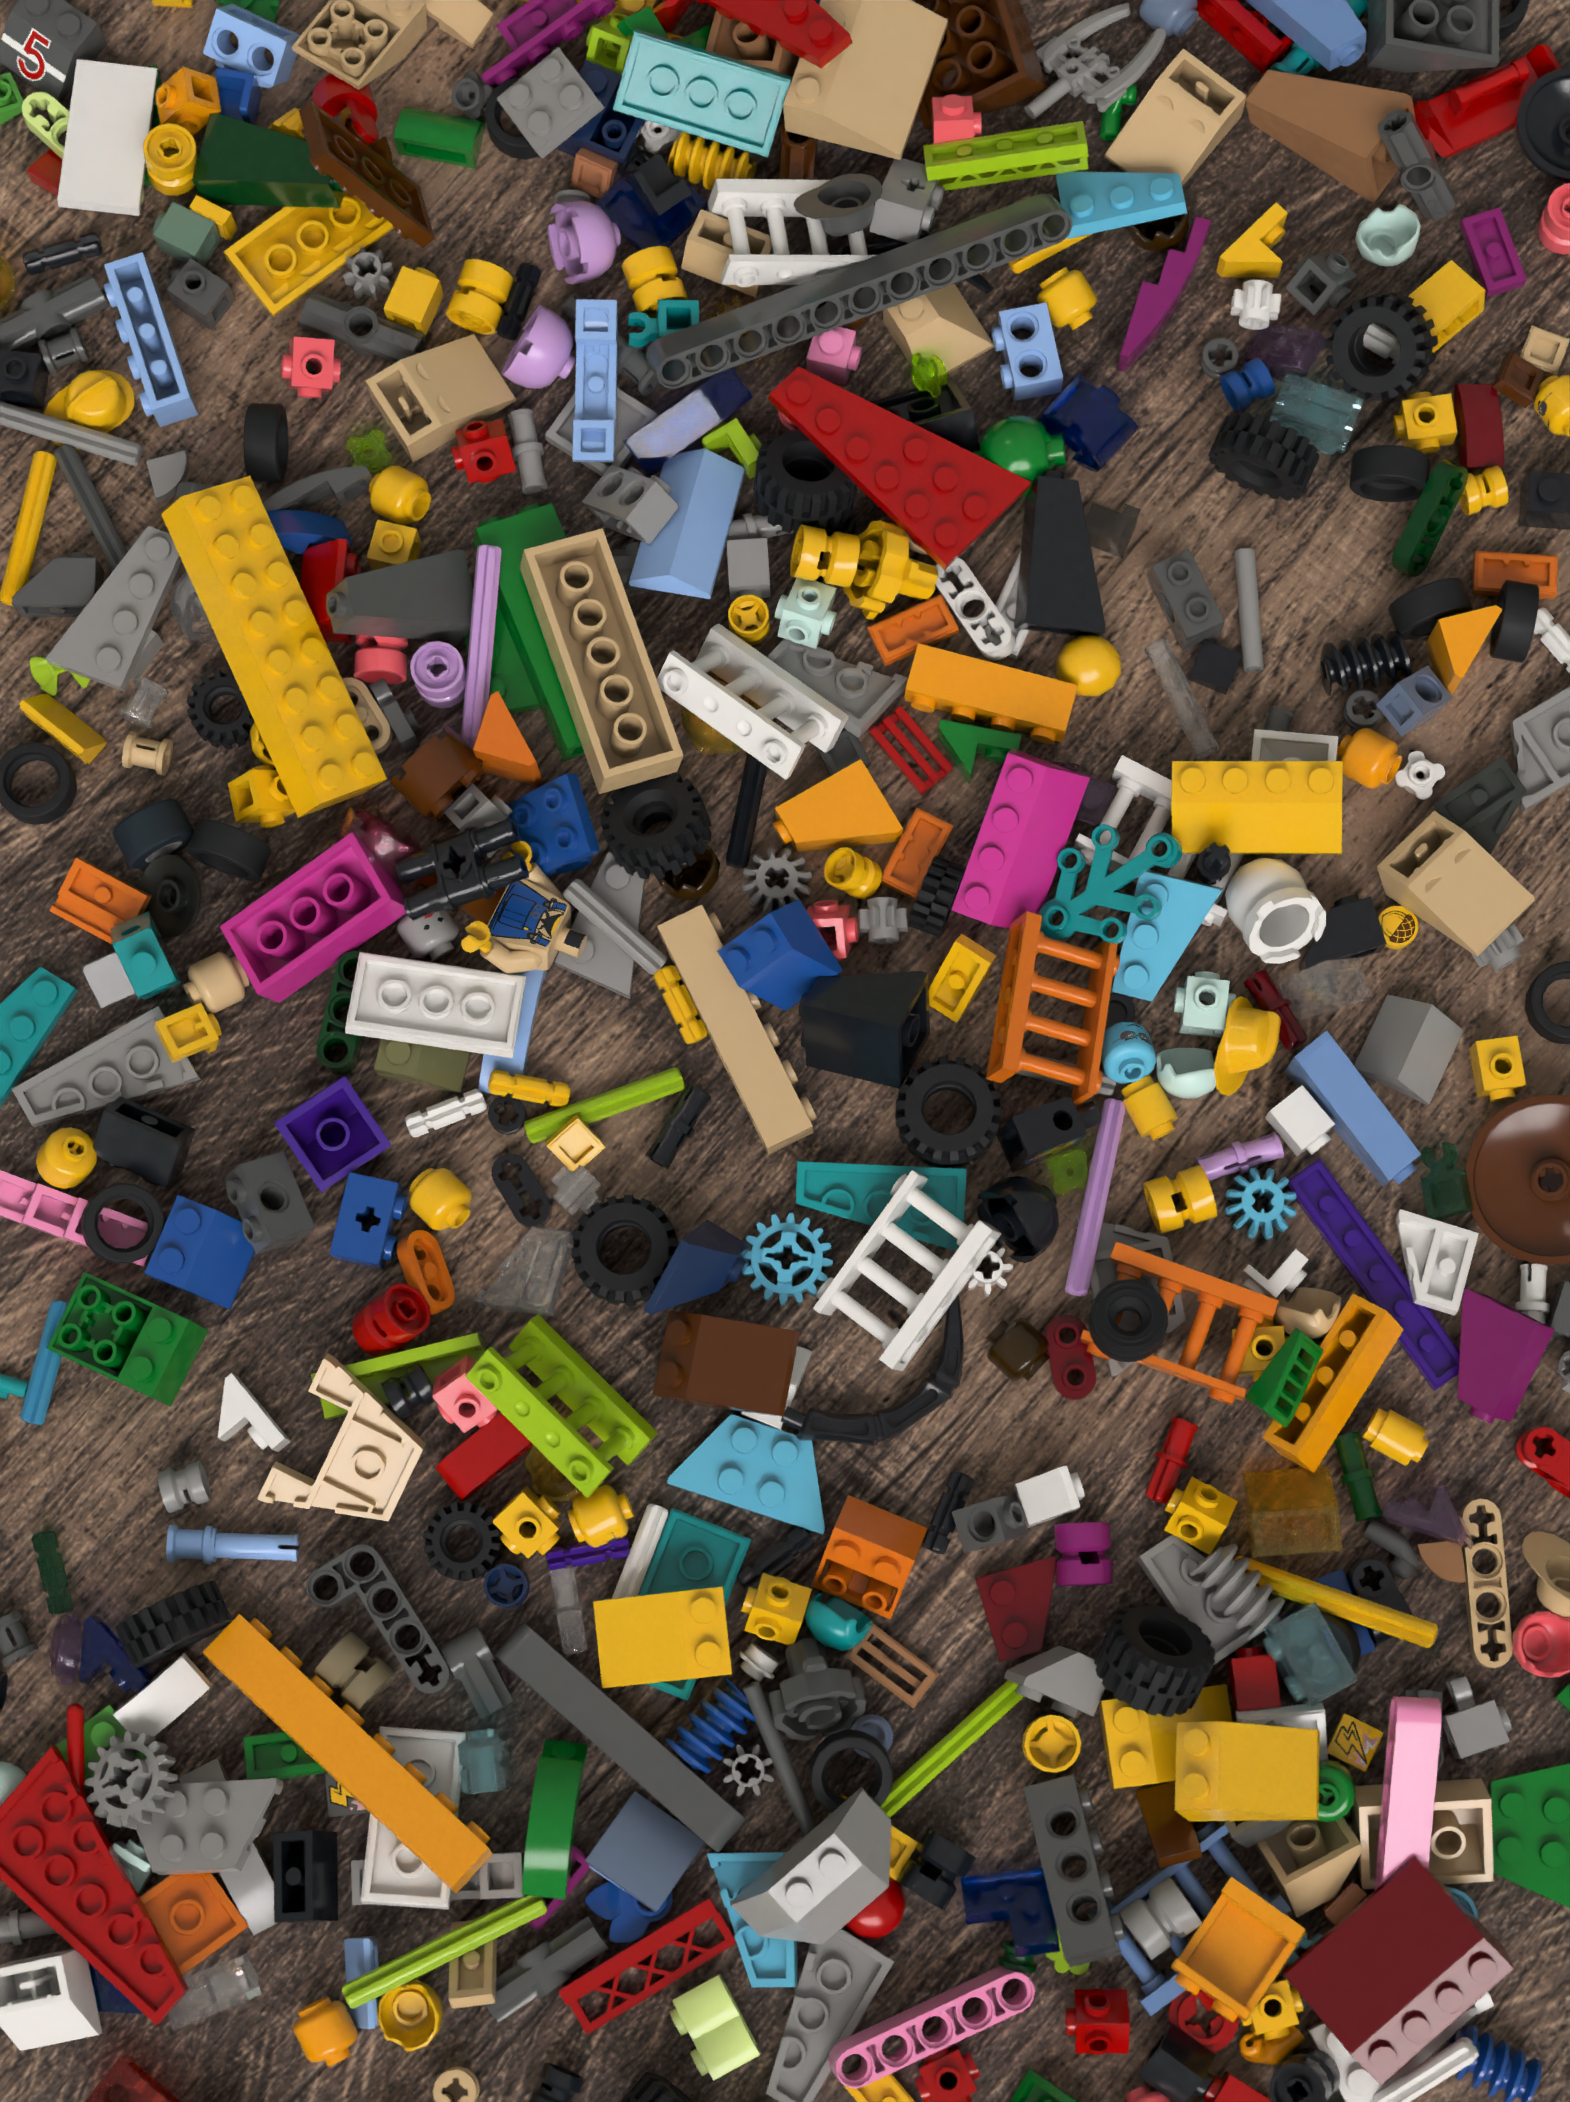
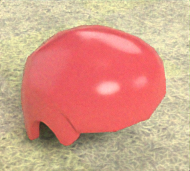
(1543, 1644)

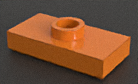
(1494, 568)
(923, 624)
(914, 853)

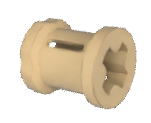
(147, 753)

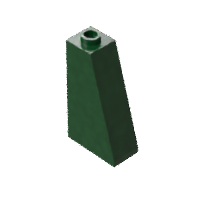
(259, 168)

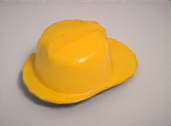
(94, 400)
(1245, 1045)

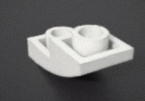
(163, 1698)

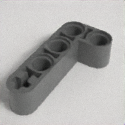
(389, 1623)

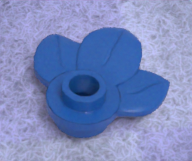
(627, 1914)

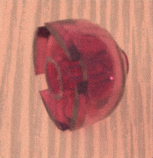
(378, 838)

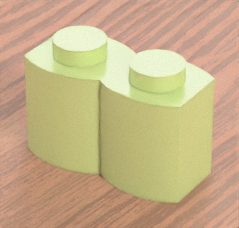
(715, 2027)

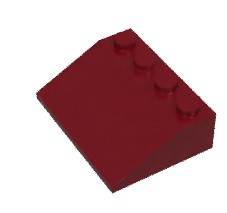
(1399, 1969)

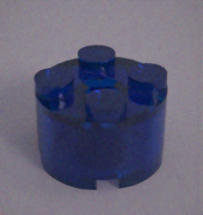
(1089, 422)

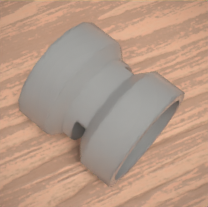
(184, 1486)

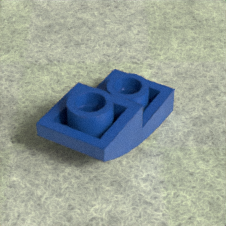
(300, 528)

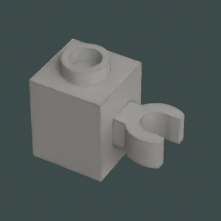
(1473, 1725)

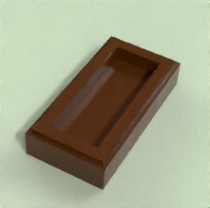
(1169, 1832)

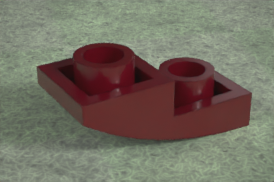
(1481, 425)

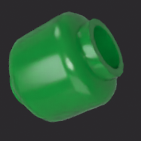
(1341, 1784)

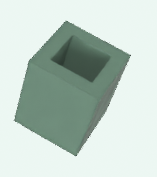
(186, 234)

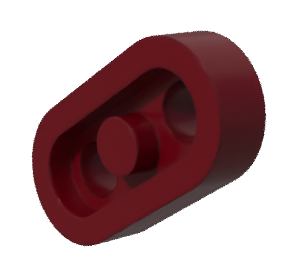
(1069, 1357)

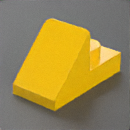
(1251, 252)
(960, 977)

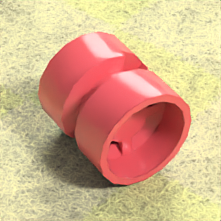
(1555, 221)
(381, 659)

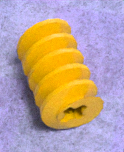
(707, 162)

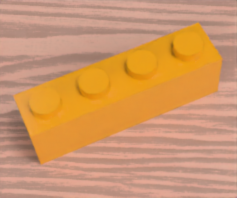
(990, 693)
(1347, 1366)

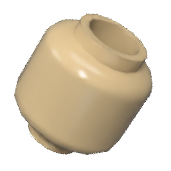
(216, 982)

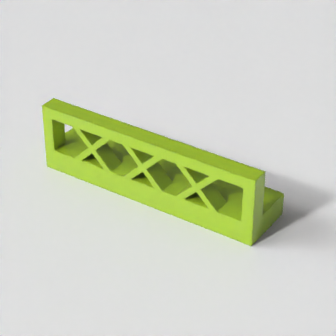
(1007, 156)
(432, 1357)

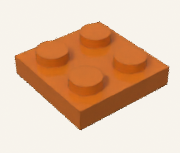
(192, 1917)

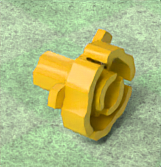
(887, 570)

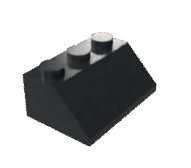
(942, 415)

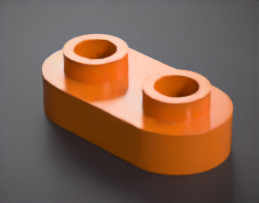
(426, 1269)

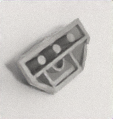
(823, 1876)

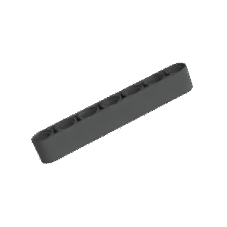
(620, 1736)

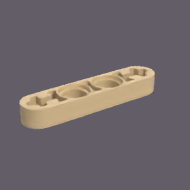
(1492, 1583)

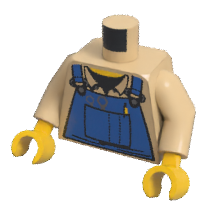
(527, 924)

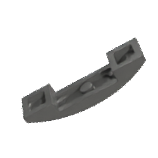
(343, 483)

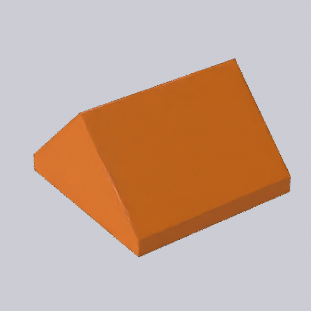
(503, 746)

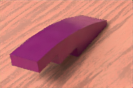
(1159, 301)

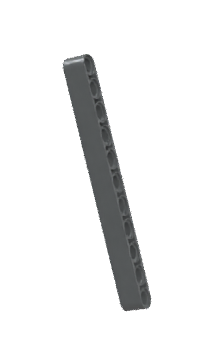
(839, 287)

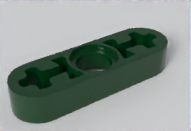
(1429, 518)

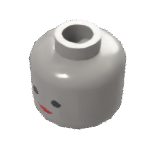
(429, 934)

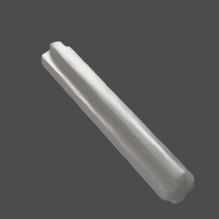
(70, 433)

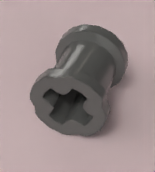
(63, 350)
(24, 1646)

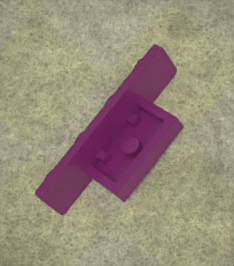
(538, 29)

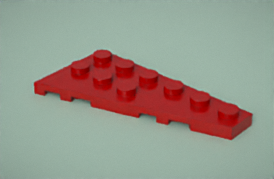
(916, 477)
(75, 1882)

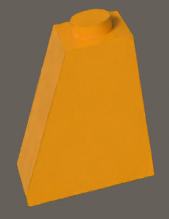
(838, 814)

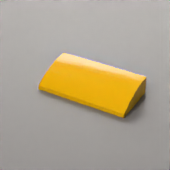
(302, 249)

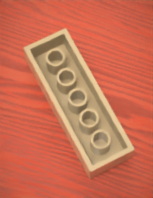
(601, 661)

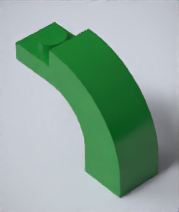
(553, 1819)

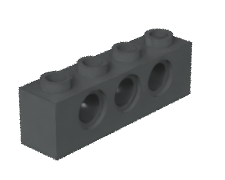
(1047, 1805)

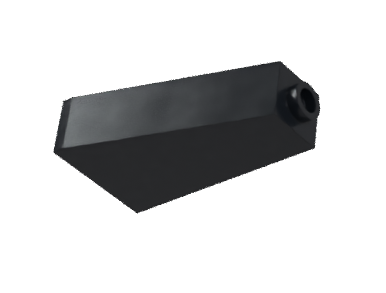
(1056, 562)

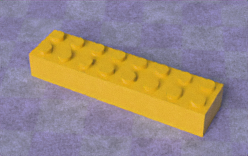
(273, 645)

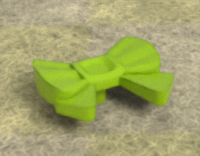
(47, 675)

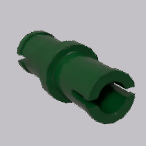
(1357, 1476)

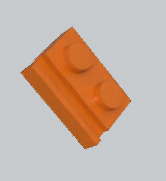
(97, 899)

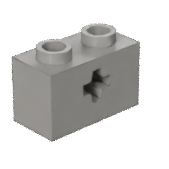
(906, 202)

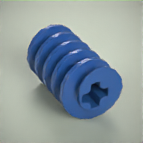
(713, 1728)
(1499, 2067)

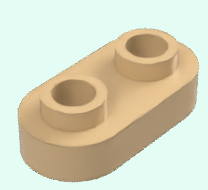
(370, 713)

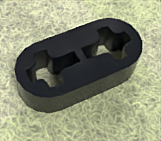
(530, 1186)

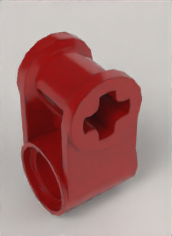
(1553, 1465)

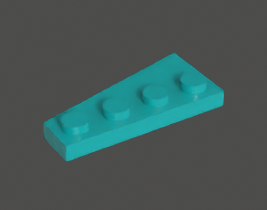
(864, 1191)

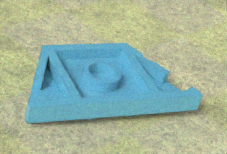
(757, 1472)

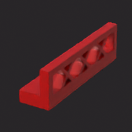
(637, 1952)

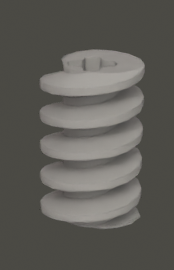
(1239, 1589)

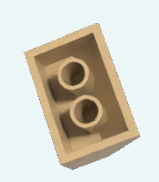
(1459, 1836)

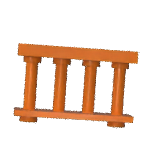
(1015, 1017)
(1211, 1295)

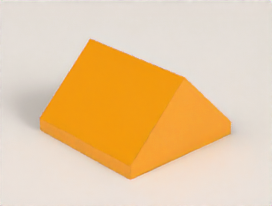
(1457, 642)

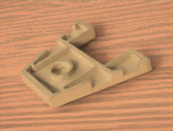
(366, 1462)

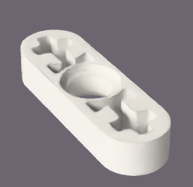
(975, 625)

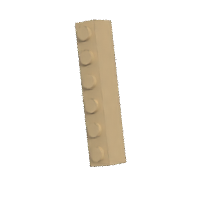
(736, 1030)

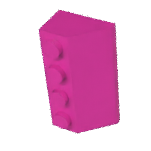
(1020, 840)
(314, 918)

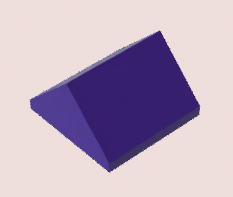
(332, 1133)

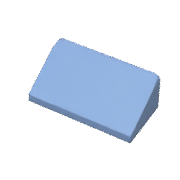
(360, 1958)

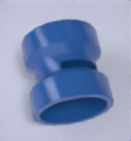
(1247, 384)

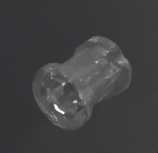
(143, 702)

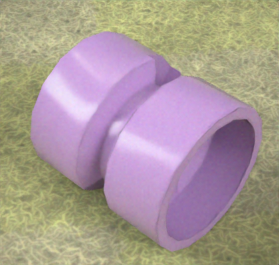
(439, 674)

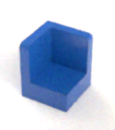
(238, 94)

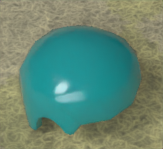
(836, 1623)

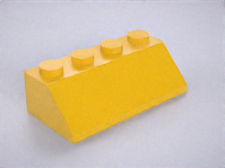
(1258, 806)

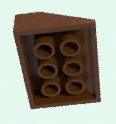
(983, 56)

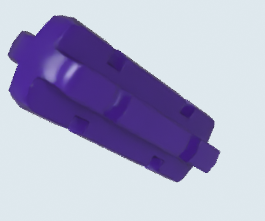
(582, 1554)

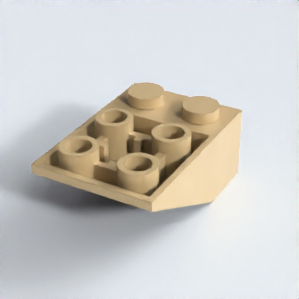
(362, 37)
(1178, 120)
(438, 393)
(1453, 884)

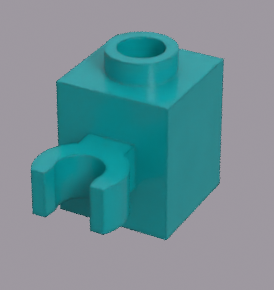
(670, 317)

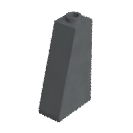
(406, 600)

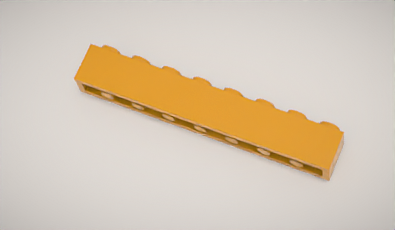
(348, 1753)

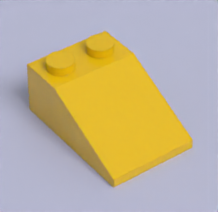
(662, 1637)
(1143, 1746)
(1246, 1772)

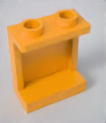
(1237, 1951)

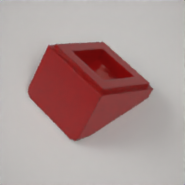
(47, 172)

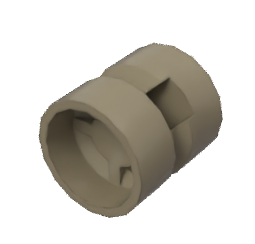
(354, 1672)

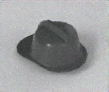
(842, 203)

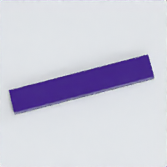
(1375, 1272)

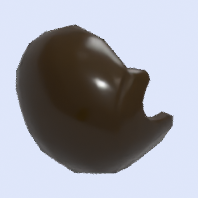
(1160, 233)
(693, 880)

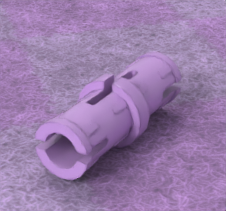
(1241, 1156)

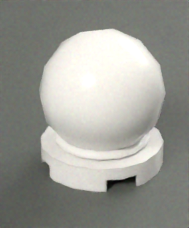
(1274, 909)

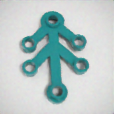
(1102, 888)

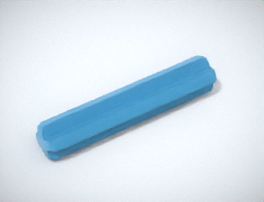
(44, 1370)

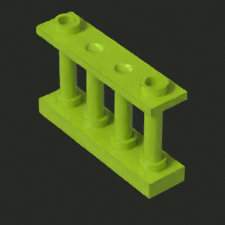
(579, 1387)

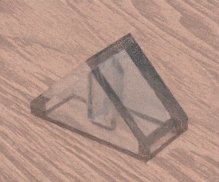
(1326, 987)

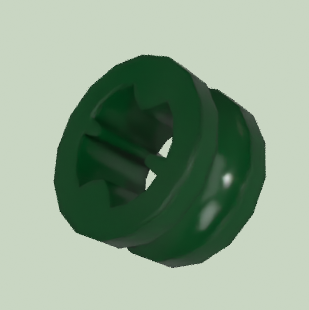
(1010, 1961)

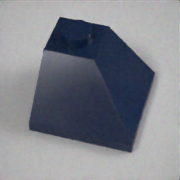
(699, 1267)

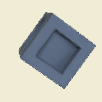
(1414, 700)

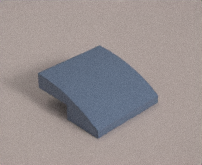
(645, 1851)

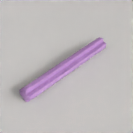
(481, 640)
(1095, 1198)

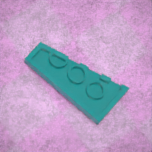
(26, 1023)

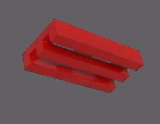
(889, 724)

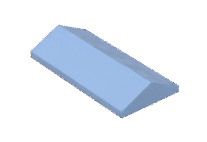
(692, 542)

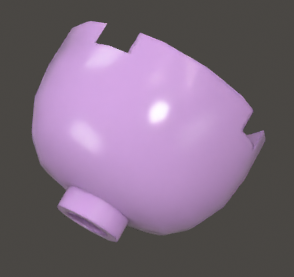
(582, 240)
(541, 351)

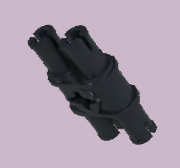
(475, 878)

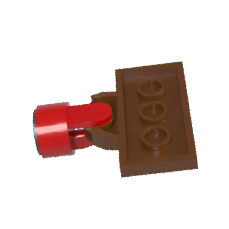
(346, 146)

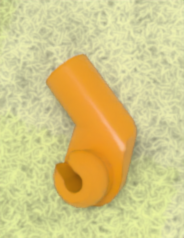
(1269, 2052)

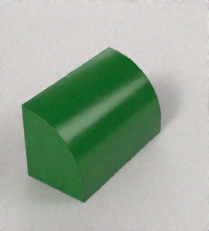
(439, 137)

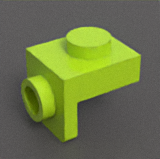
(734, 436)

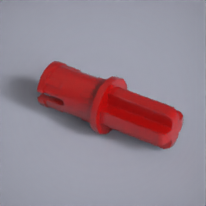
(1170, 1460)

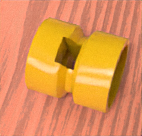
(170, 159)
(653, 278)
(481, 292)
(838, 560)
(1194, 1195)
(1051, 1743)

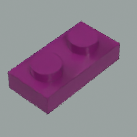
(1492, 252)

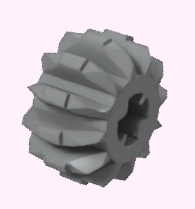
(777, 868)

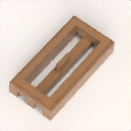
(921, 1687)

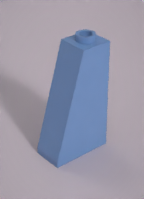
(1320, 27)
(1354, 1109)

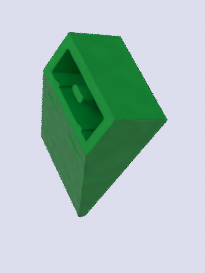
(127, 1339)

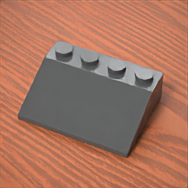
(1432, 34)

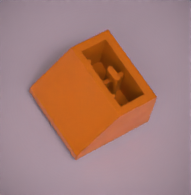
(869, 1557)

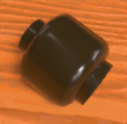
(1017, 1349)

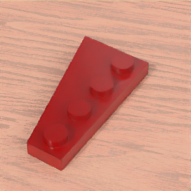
(796, 24)

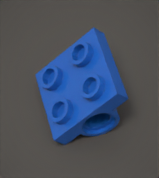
(556, 825)

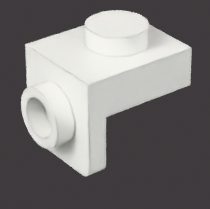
(1287, 1276)

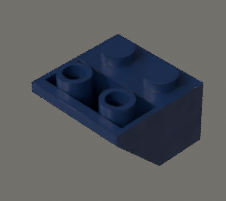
(609, 131)

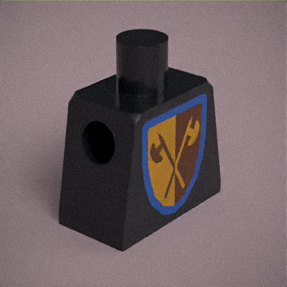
(1046, 1131)

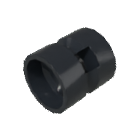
(944, 1855)
(1309, 2073)

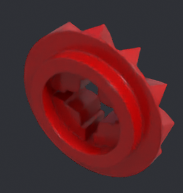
(1220, 2029)

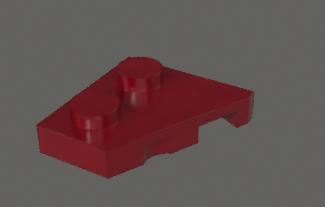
(1018, 1606)

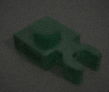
(1447, 1188)

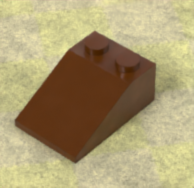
(726, 1363)

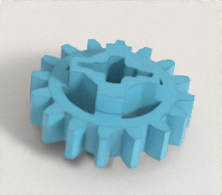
(807, 1262)

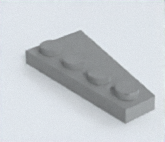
(120, 616)
(826, 2008)

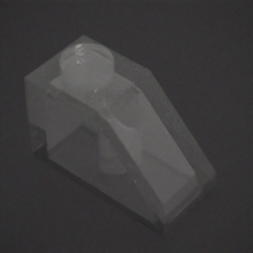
(216, 1991)

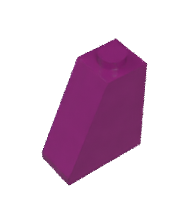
(1497, 1355)

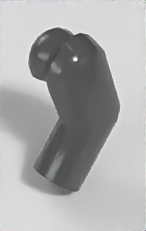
(1397, 1544)

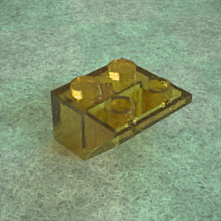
(1291, 1513)

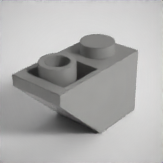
(1060, 1676)

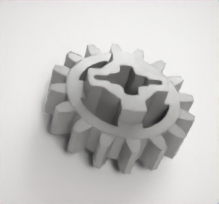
(131, 1780)

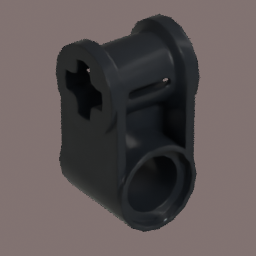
(1384, 1593)

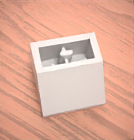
(48, 2000)

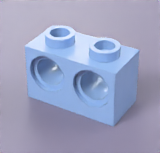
(254, 37)
(1036, 351)

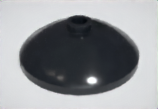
(1543, 124)

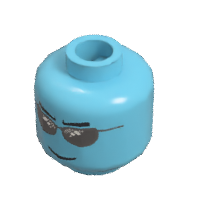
(1127, 1053)

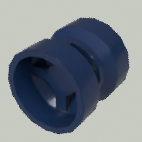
(502, 1581)

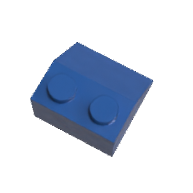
(780, 956)
(201, 1253)

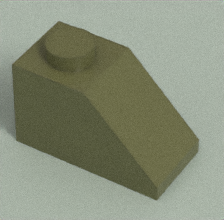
(422, 1065)

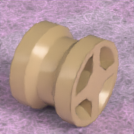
(465, 2082)

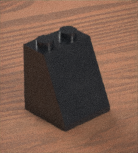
(866, 1024)

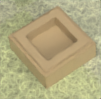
(1544, 350)

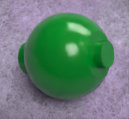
(1022, 447)

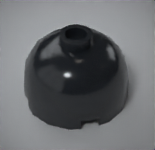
(1023, 1215)

